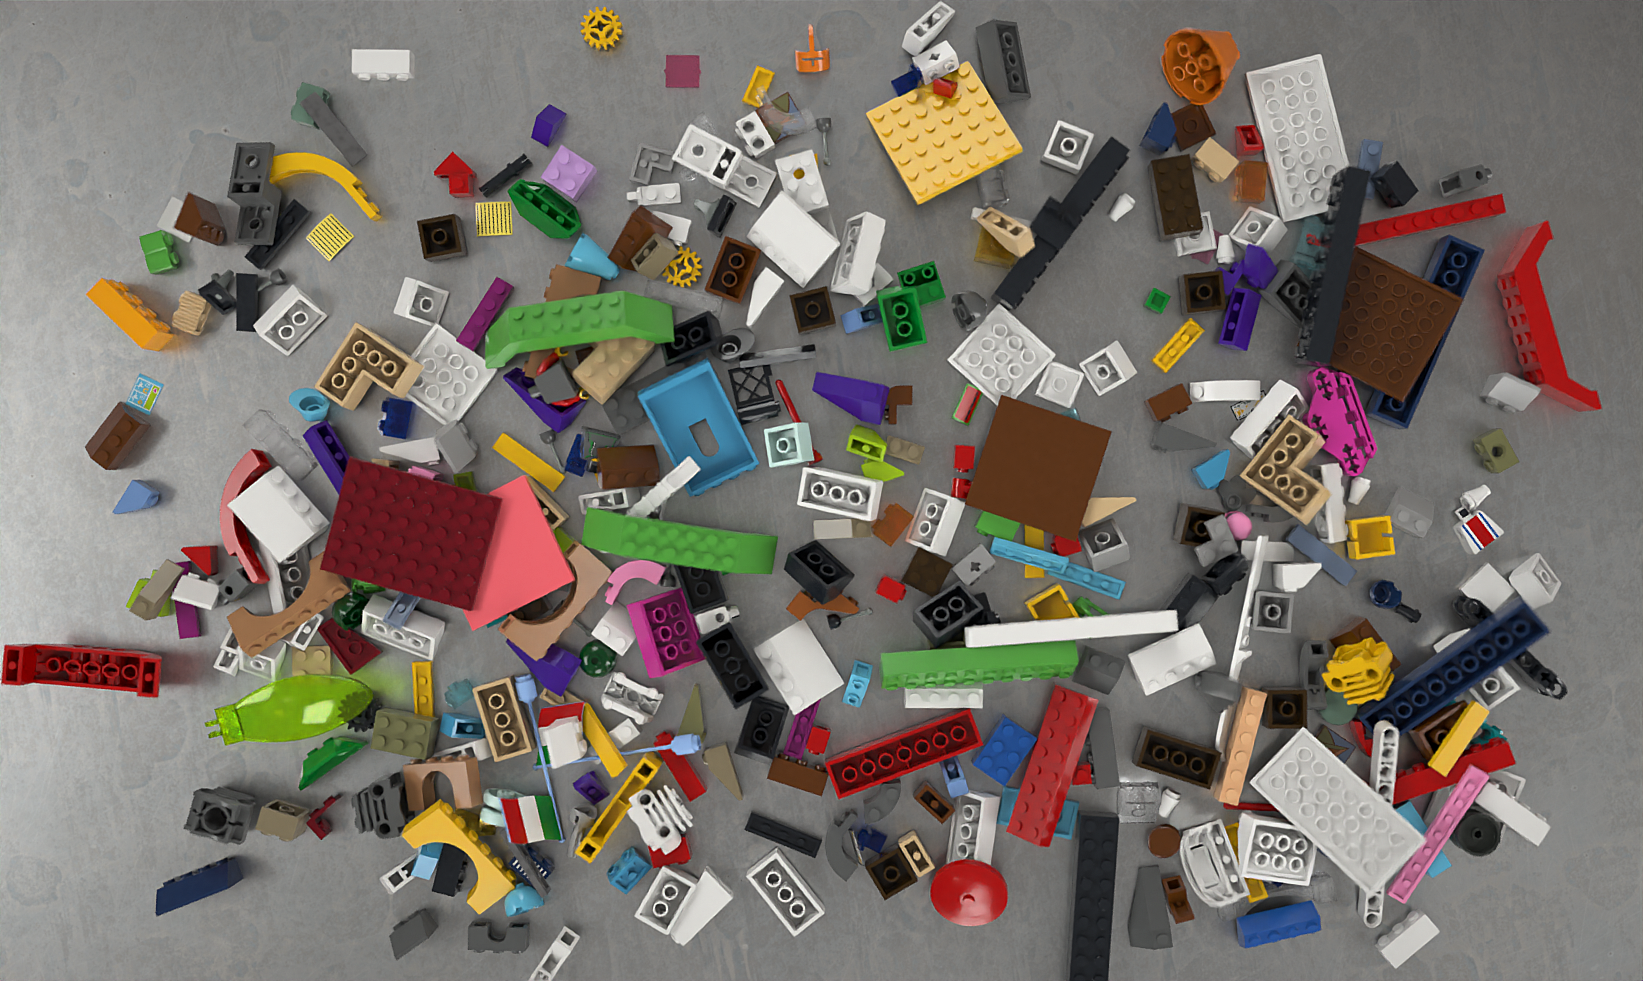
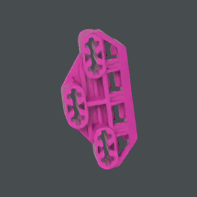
(1334, 419)

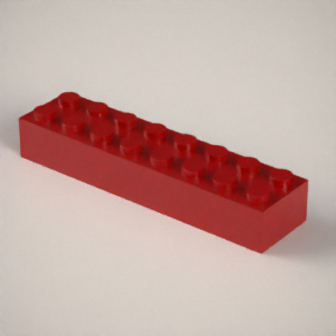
(903, 752)
(1052, 766)

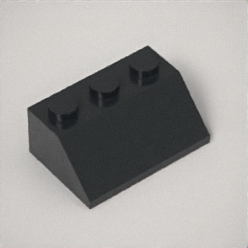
(692, 338)
(818, 571)
(1191, 600)

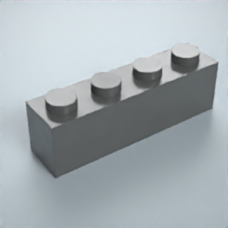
(1102, 750)

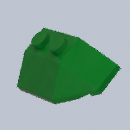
(545, 209)
(327, 758)

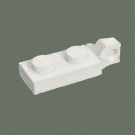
(656, 195)

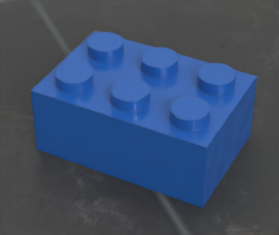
(1003, 750)

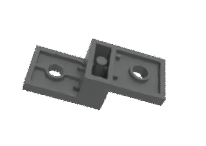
(254, 193)

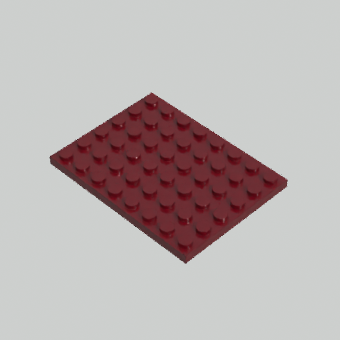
(411, 533)

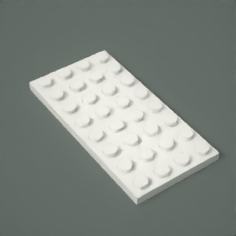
(1298, 134)
(1337, 811)

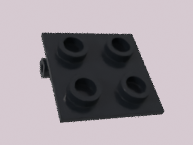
(1055, 223)

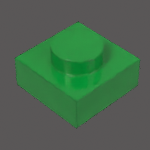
(1157, 300)

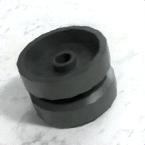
(1476, 833)

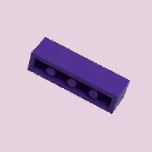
(328, 452)

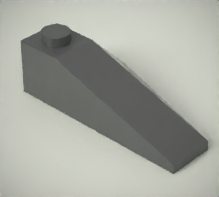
(1149, 916)

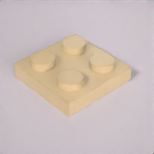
(313, 660)

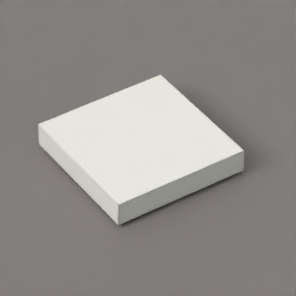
(1198, 243)
(1059, 384)
(1487, 587)

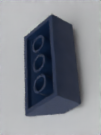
(197, 885)

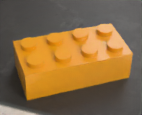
(130, 314)

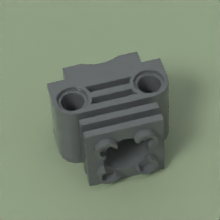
(383, 807)
(206, 816)

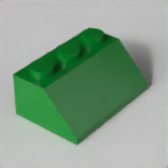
(901, 317)

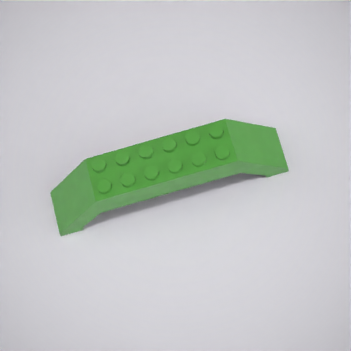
(577, 322)
(679, 542)

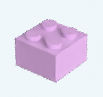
(569, 173)

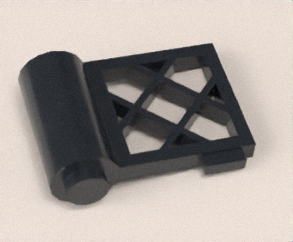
(757, 408)

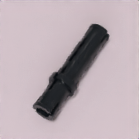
(505, 175)

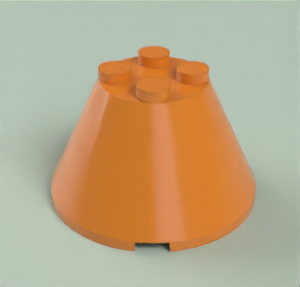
(1199, 63)

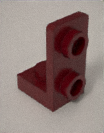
(316, 823)

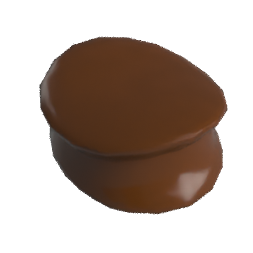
(1164, 841)

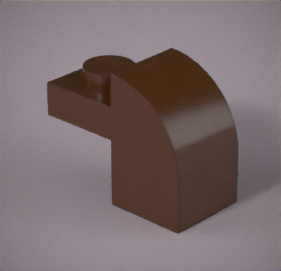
(897, 396)
(1176, 899)

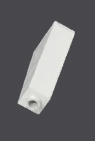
(704, 903)

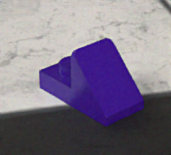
(1232, 278)
(591, 788)

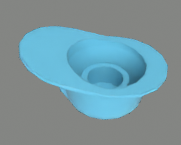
(310, 404)

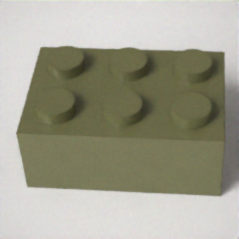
(405, 733)

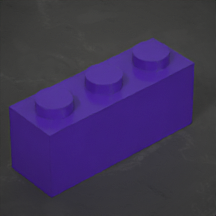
(1240, 319)

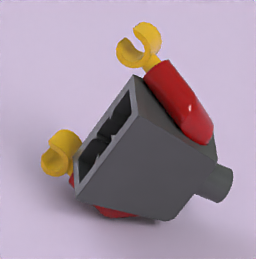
(555, 382)

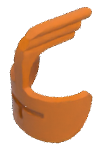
(806, 65)

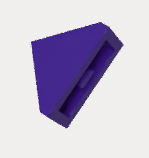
(547, 124)

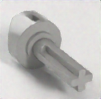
(581, 821)

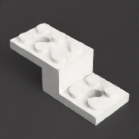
(724, 166)
(806, 191)

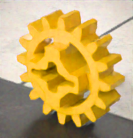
(609, 27)
(685, 258)

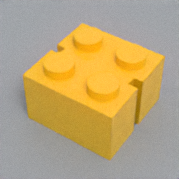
(1367, 537)
(1050, 605)

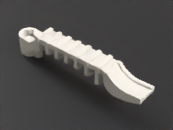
(665, 489)

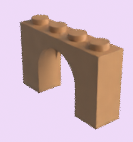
(461, 771)

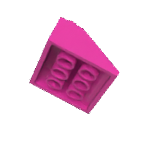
(665, 632)

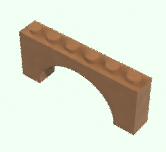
(565, 284)
(259, 633)
(538, 635)

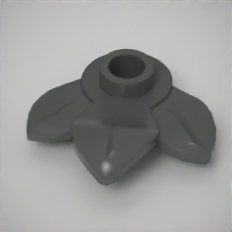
(1236, 489)

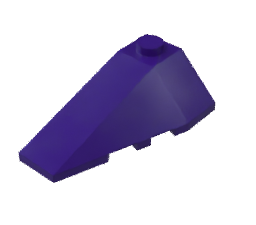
(855, 396)
(552, 415)
(553, 670)

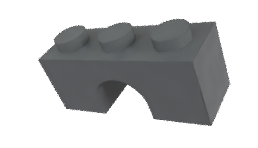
(482, 938)

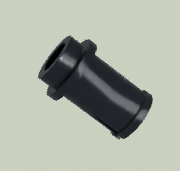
(1408, 612)

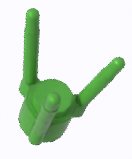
(1082, 607)

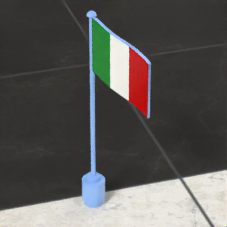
(680, 745)
(532, 816)

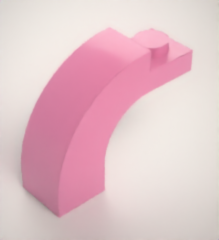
(638, 568)

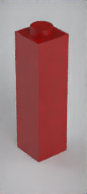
(681, 767)

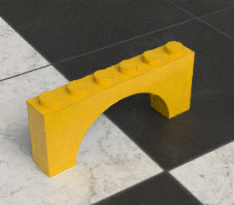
(618, 806)
(442, 825)

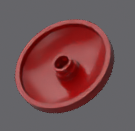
(969, 892)

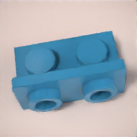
(628, 870)

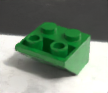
(927, 283)

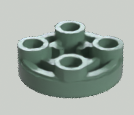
(1337, 710)

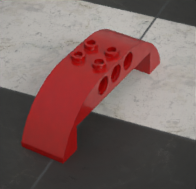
(82, 667)

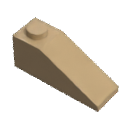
(1007, 231)
(1104, 506)

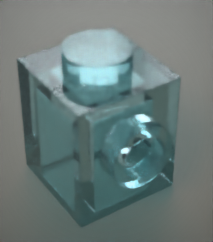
(458, 693)

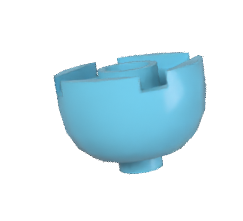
(522, 900)

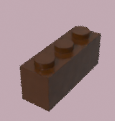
(798, 774)

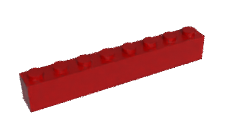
(1430, 219)
(1424, 779)

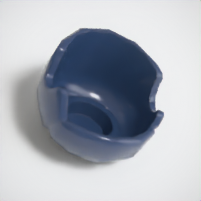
(1385, 594)

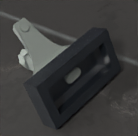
(716, 213)
(216, 292)

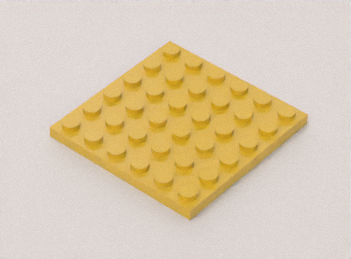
(943, 139)

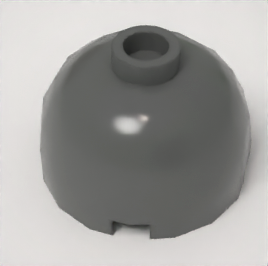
(969, 309)

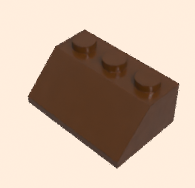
(200, 220)
(635, 234)
(732, 270)
(116, 437)
(627, 466)
(1356, 632)

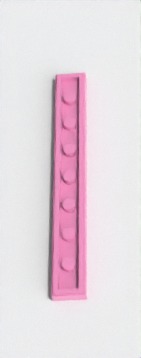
(1438, 833)

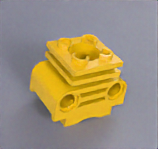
(1360, 671)

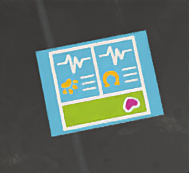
(144, 394)

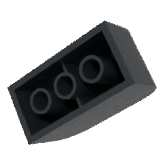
(732, 665)

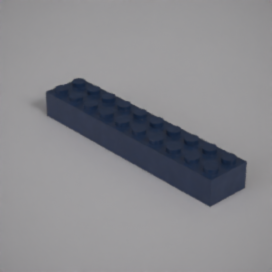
(1453, 270)
(1456, 668)

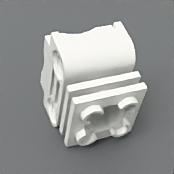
(659, 818)

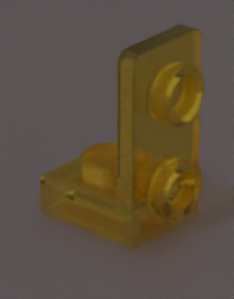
(474, 823)

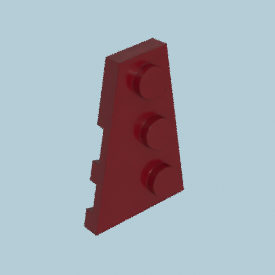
(348, 646)

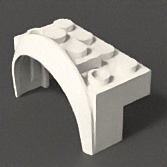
(1200, 869)

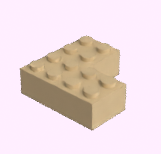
(366, 359)
(611, 365)
(1279, 467)

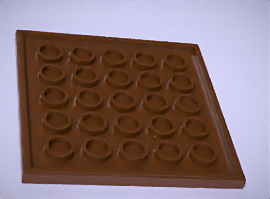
(1389, 324)
(1038, 468)

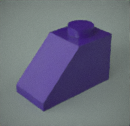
(1258, 267)

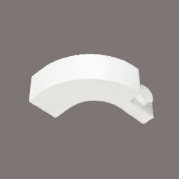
(1225, 391)
(555, 956)

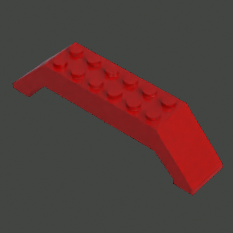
(1533, 323)

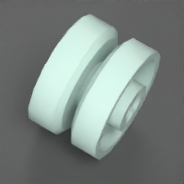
(492, 812)

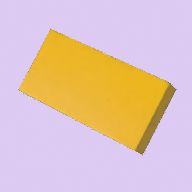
(760, 78)

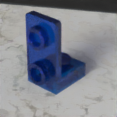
(908, 81)
(574, 463)
(871, 839)

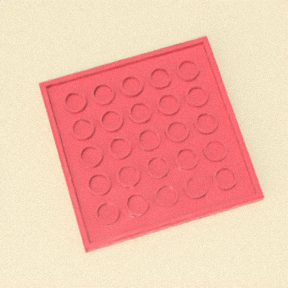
(522, 557)

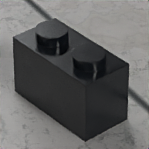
(1394, 184)

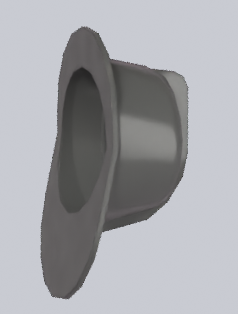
(734, 345)

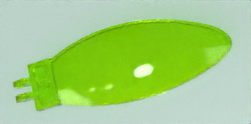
(292, 709)

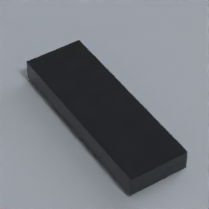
(246, 301)

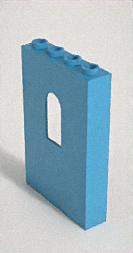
(685, 400)

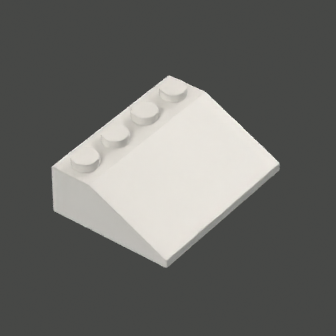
(793, 239)
(279, 514)
(798, 666)
(1274, 850)

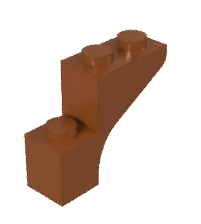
(804, 603)

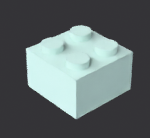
(788, 445)

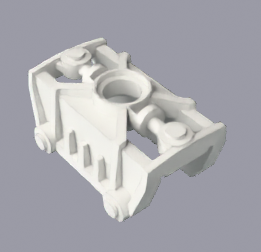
(629, 707)

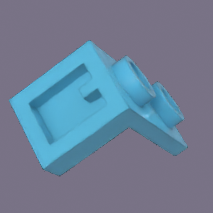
(857, 683)

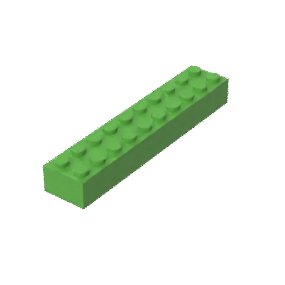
(978, 664)

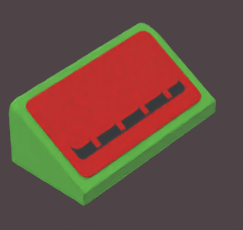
(967, 404)

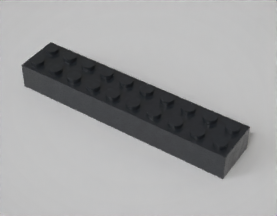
(1079, 200)
(1332, 266)
(1092, 896)

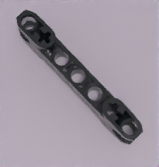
(1532, 670)

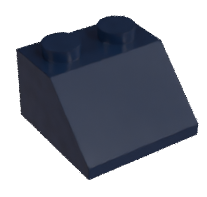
(1160, 132)

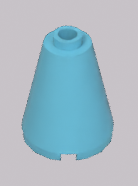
(591, 259)

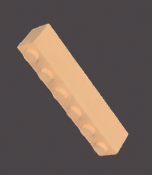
(1240, 745)

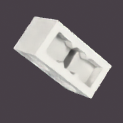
(758, 134)

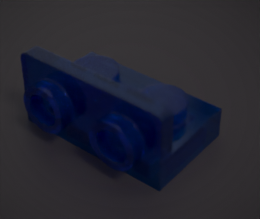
(395, 418)

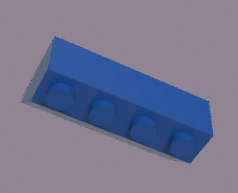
(1278, 924)

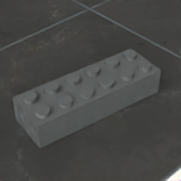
(625, 407)

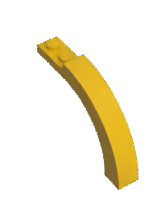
(299, 162)

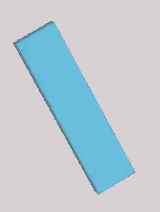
(1028, 555)
(1094, 581)

